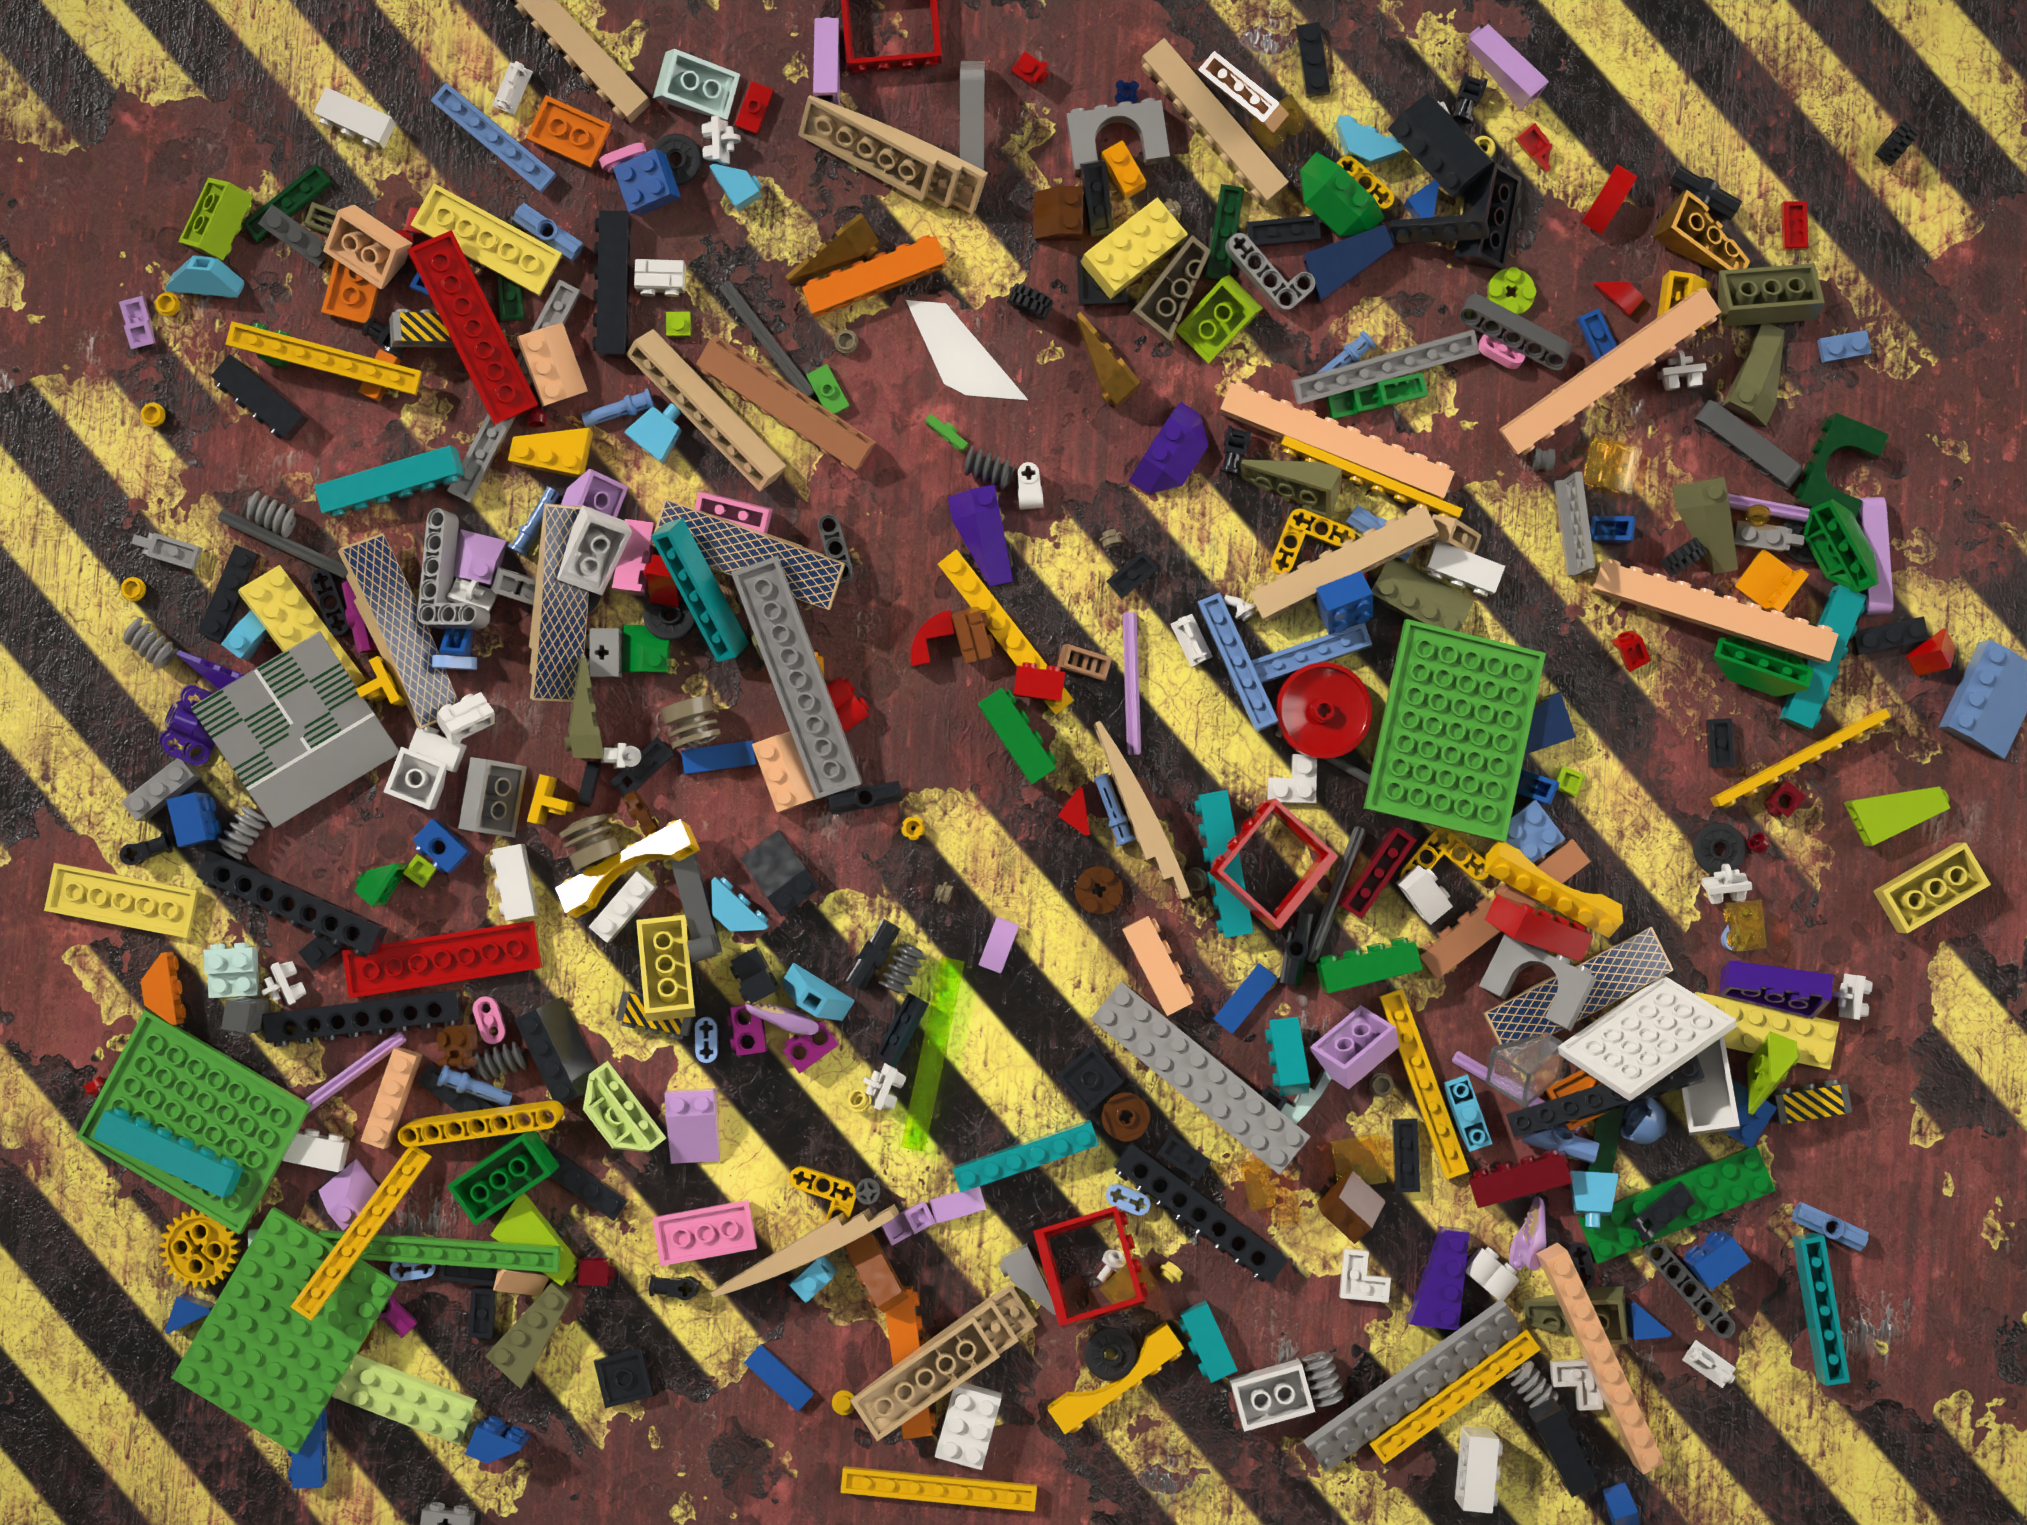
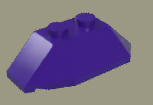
(1172, 452)

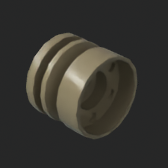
(691, 722)
(590, 842)

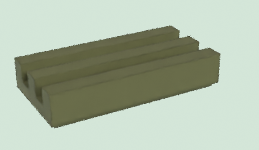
(311, 215)

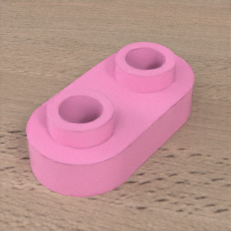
(621, 155)
(1500, 353)
(488, 1020)

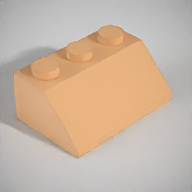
(366, 246)
(552, 364)
(783, 772)

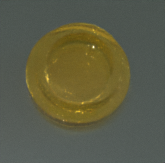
(1758, 515)

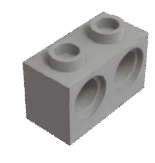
(514, 585)

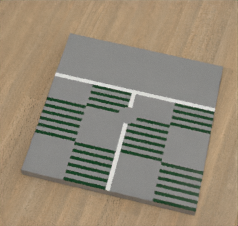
(295, 729)

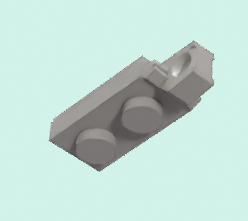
(1766, 537)
(169, 550)

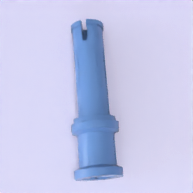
(1352, 352)
(629, 405)
(528, 532)
(1119, 825)
(463, 1083)

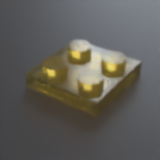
(1360, 1154)

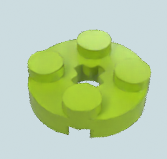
(1513, 279)

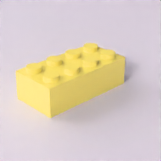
(1134, 248)
(1931, 887)
(665, 968)

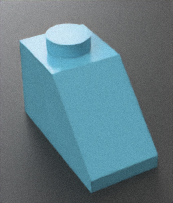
(737, 185)

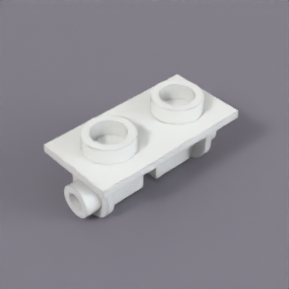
(512, 88)
(1191, 640)
(1709, 1364)

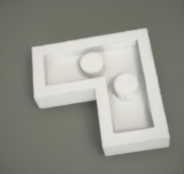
(1301, 785)
(1356, 1282)
(1576, 1373)

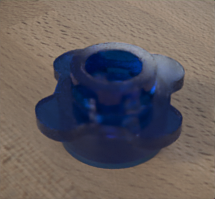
(1122, 87)

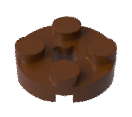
(639, 810)
(1090, 901)
(1118, 1128)

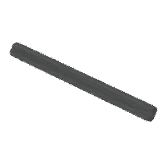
(766, 338)
(283, 543)
(1335, 894)

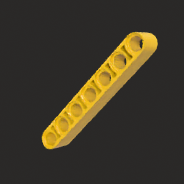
(471, 1129)

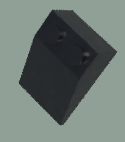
(780, 873)

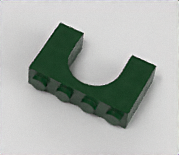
(1837, 434)

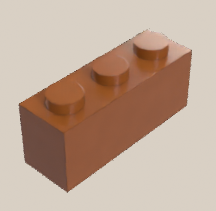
(875, 1272)

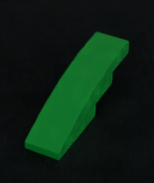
(1376, 396)

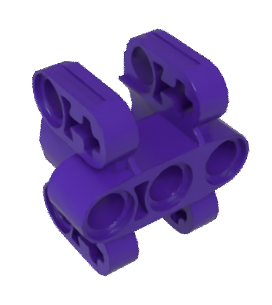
(186, 728)

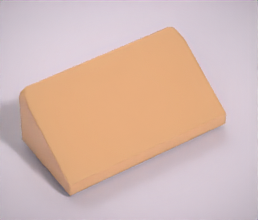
(520, 1282)

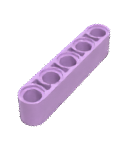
(1874, 525)

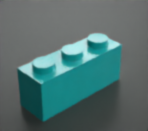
(1287, 1056)
(1207, 1341)

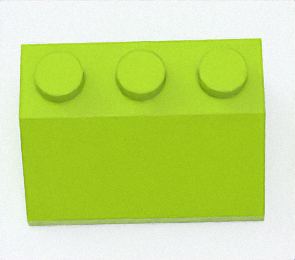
(216, 218)

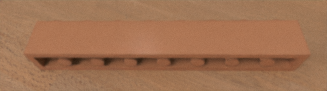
(785, 403)
(1474, 931)

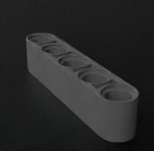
(1515, 332)
(1748, 444)
(1696, 1297)

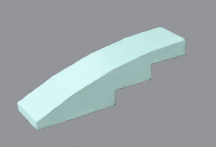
(1304, 1102)

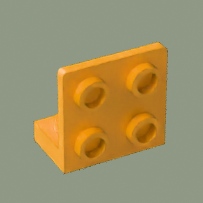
(1770, 582)

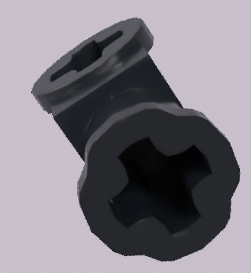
(1469, 95)
(383, 339)
(1235, 445)
(146, 850)
(673, 1286)

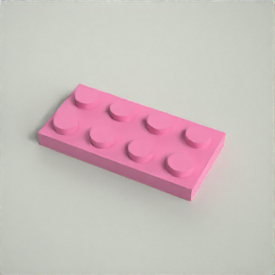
(704, 1232)

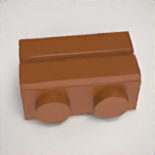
(972, 635)

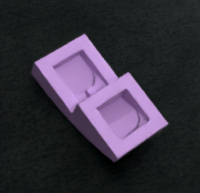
(138, 322)
(998, 944)
(957, 1204)
(908, 1223)

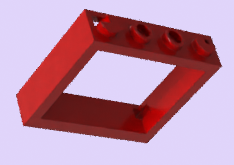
(884, 63)
(1315, 872)
(1042, 1239)

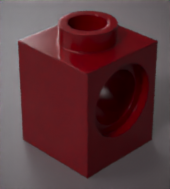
(1793, 796)
(595, 1271)

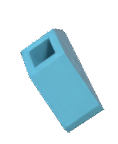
(1365, 142)
(205, 277)
(734, 910)
(815, 994)
(1467, 1113)

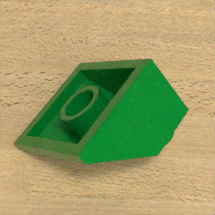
(644, 651)
(379, 883)

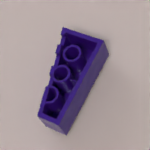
(1777, 987)
(1441, 1288)

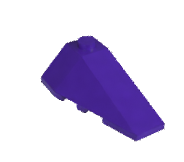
(981, 528)
(215, 673)

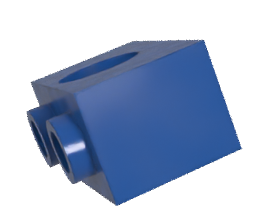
(455, 850)

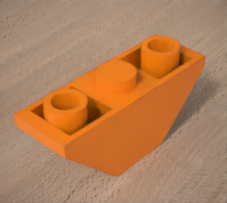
(163, 989)

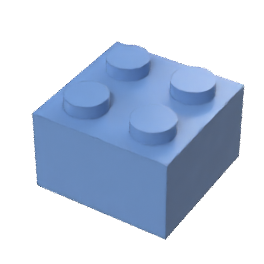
(1533, 831)

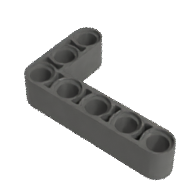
(828, 540)
(697, 909)

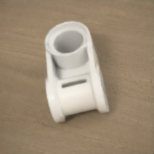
(1029, 491)

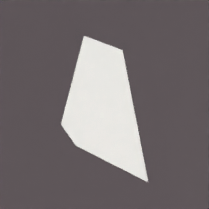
(959, 355)

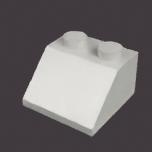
(417, 779)

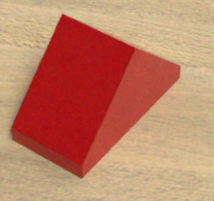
(1933, 654)
(1075, 813)

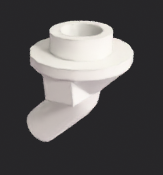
(1244, 609)
(1114, 1262)

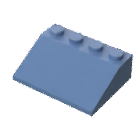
(1989, 699)

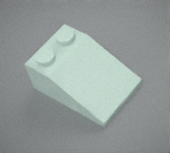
(696, 84)

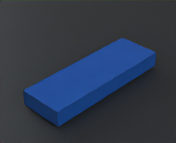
(1596, 333)
(718, 757)
(1245, 998)
(779, 1377)

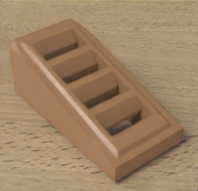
(1072, 667)

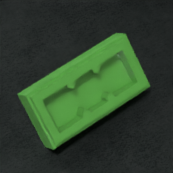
(827, 390)
(947, 432)

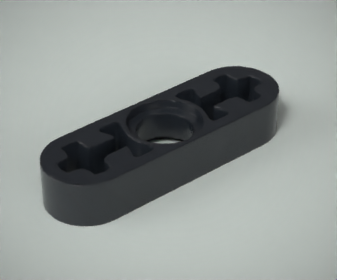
(317, 588)

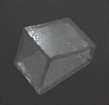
(1525, 1067)

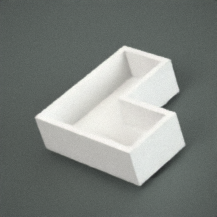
(1712, 1103)

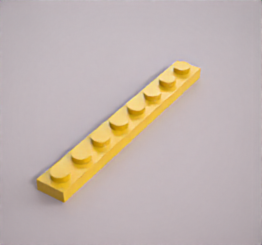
(323, 358)
(1379, 483)
(1000, 623)
(1809, 754)
(1424, 1084)
(361, 1233)
(1454, 1396)
(938, 1488)

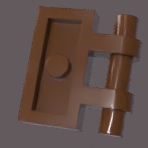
(457, 1038)

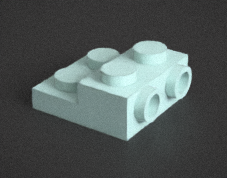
(232, 970)

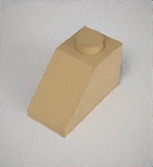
(1456, 533)

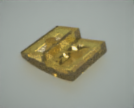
(1611, 465)

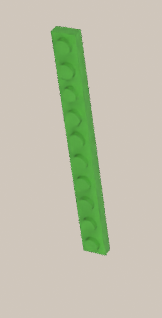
(458, 1252)

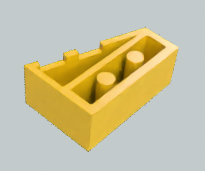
(553, 452)

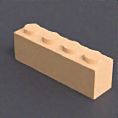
(1243, 92)
(1157, 965)
(391, 1097)

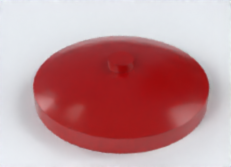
(1323, 710)

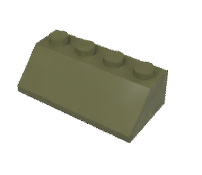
(1769, 295)
(1419, 596)

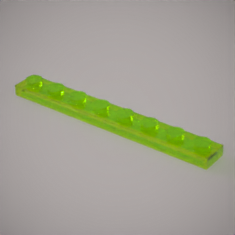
(932, 1054)

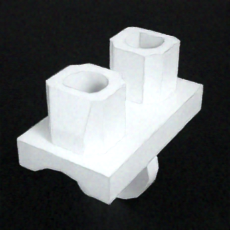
(722, 140)
(1692, 372)
(473, 593)
(621, 756)
(1726, 882)
(280, 973)
(1852, 995)
(880, 1085)

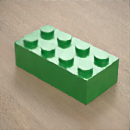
(1016, 735)
(1368, 966)
(503, 1176)

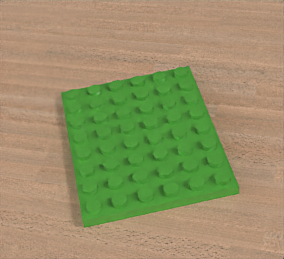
(1454, 730)
(205, 1098)
(263, 1355)

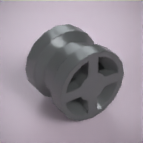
(1543, 459)
(865, 1194)

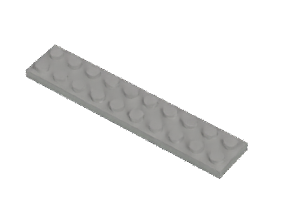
(796, 677)
(1200, 1078)
(1413, 1385)

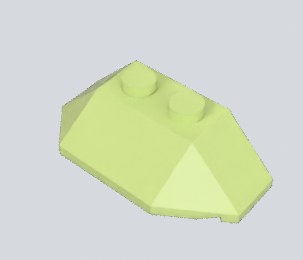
(619, 1113)

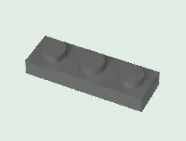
(294, 235)

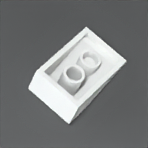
(593, 550)

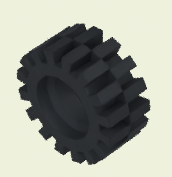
(1897, 143)
(1030, 301)
(1683, 557)

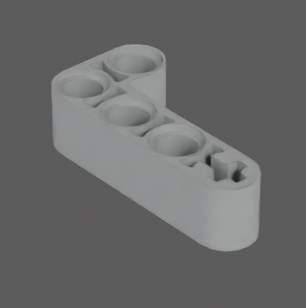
(1267, 269)

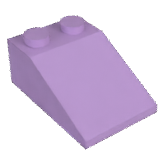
(692, 1125)

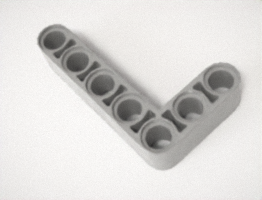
(972, 112)
(438, 578)

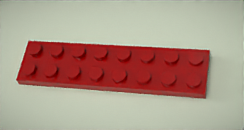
(472, 327)
(443, 959)

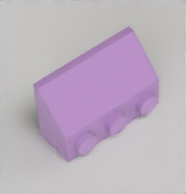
(1355, 1046)

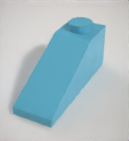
(246, 637)

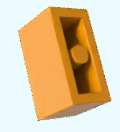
(1123, 170)

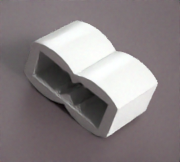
(1491, 1274)

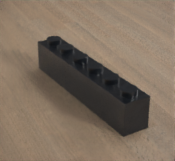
(613, 284)

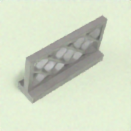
(1574, 525)

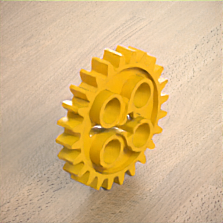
(183, 1262)

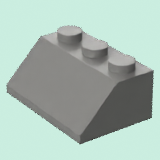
(492, 797)

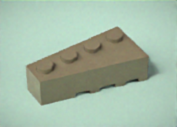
(1168, 295)

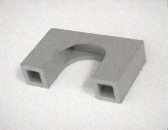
(1144, 117)
(1573, 982)

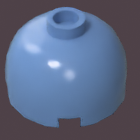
(1644, 1122)

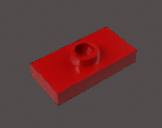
(754, 108)
(1794, 225)

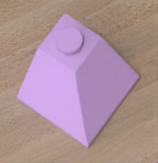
(596, 492)
(478, 557)
(348, 1194)

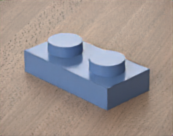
(1844, 346)

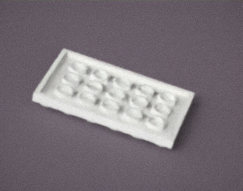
(1646, 1037)

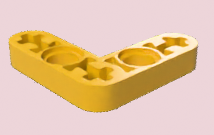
(1359, 172)
(1299, 533)
(1448, 851)
(838, 1201)

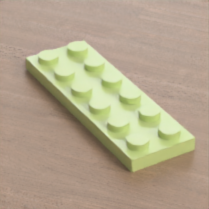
(406, 1399)

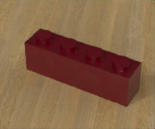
(1377, 872)
(1520, 1179)

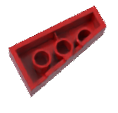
(1539, 928)

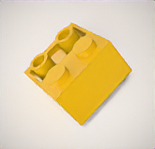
(1677, 287)

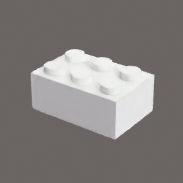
(1271, 1395)
(968, 1425)
(1478, 1469)

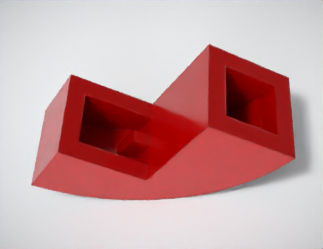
(1609, 199)
(935, 628)

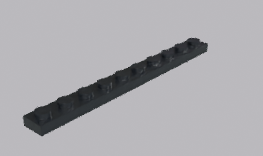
(567, 1174)

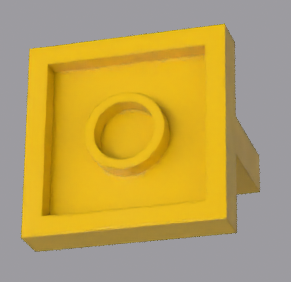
(382, 686)
(544, 802)

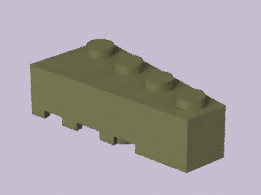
(525, 1341)

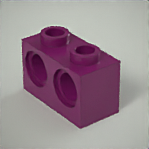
(755, 1028)
(814, 1050)

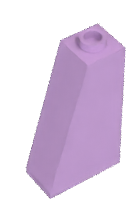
(827, 60)
(1506, 66)

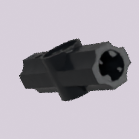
(1707, 191)
(881, 795)
(873, 954)
(1293, 964)

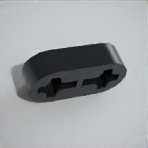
(589, 784)
(1586, 1262)

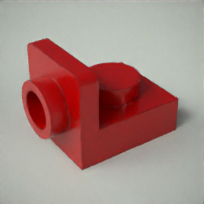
(1030, 70)
(1631, 650)

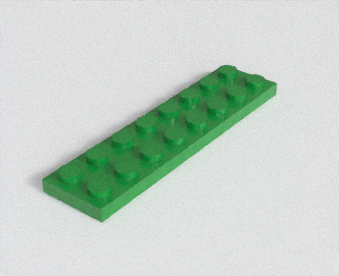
(1714, 1186)

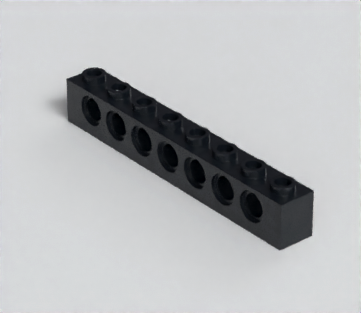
(217, 863)
(276, 1023)
(1595, 1102)
(1273, 1259)

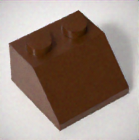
(1059, 213)
(1351, 1206)

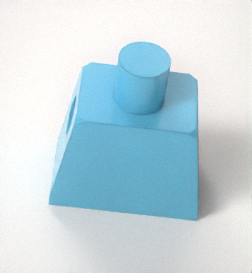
(656, 431)
(1593, 1195)
(813, 1278)

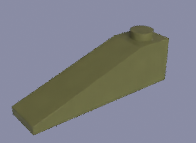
(1757, 380)
(1307, 483)
(1707, 516)
(583, 729)
(1607, 1302)

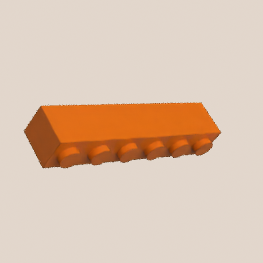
(874, 276)
(904, 1339)

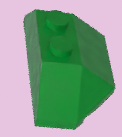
(1338, 197)
(1840, 546)
(1762, 667)

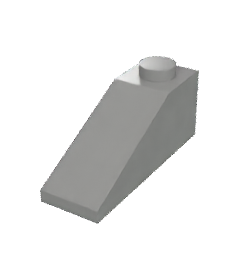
(1025, 1273)

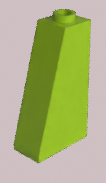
(1891, 814)
(527, 1225)

